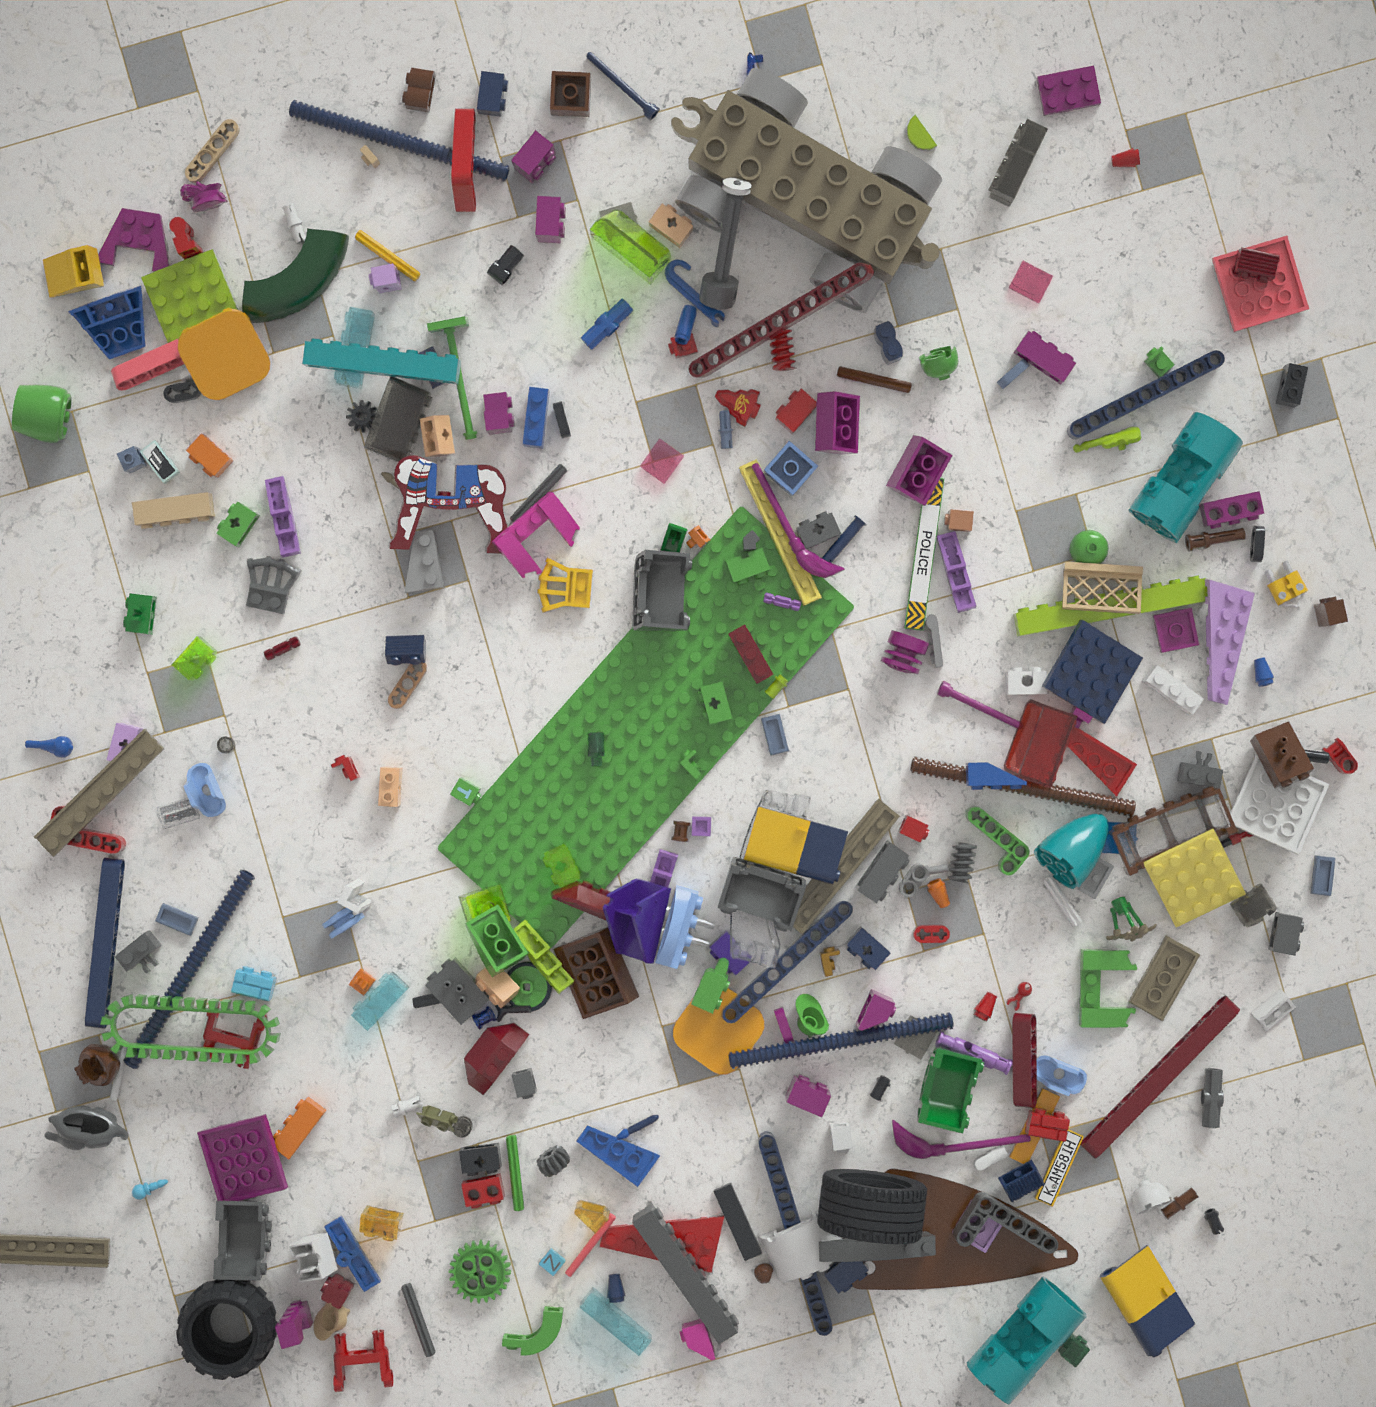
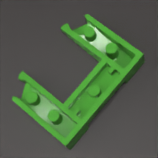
(1090, 1012)

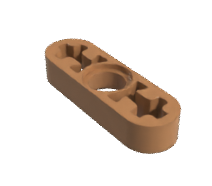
(403, 698)

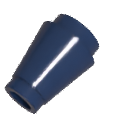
(615, 1289)

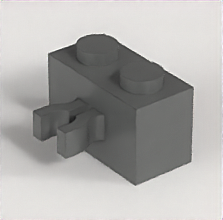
(1200, 773)
(139, 951)

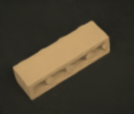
(173, 509)

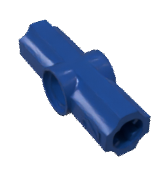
(607, 324)

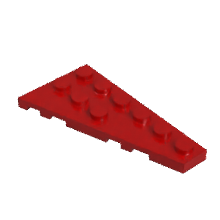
(698, 1236)

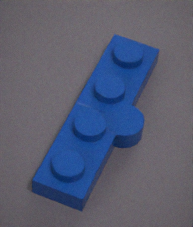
(352, 1254)

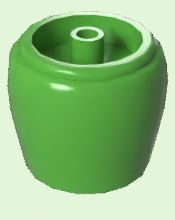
(41, 412)

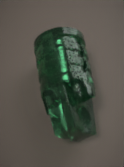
(596, 747)

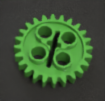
(463, 1274)

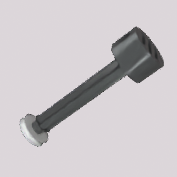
(718, 287)

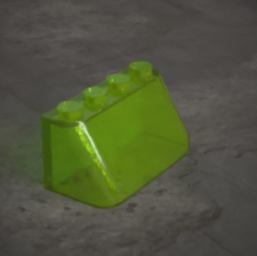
(631, 244)

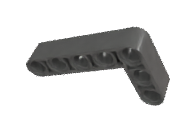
(1005, 1220)

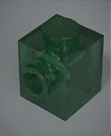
(1074, 1349)

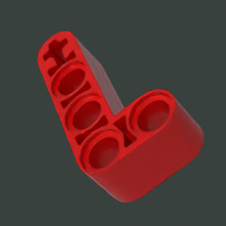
(87, 839)

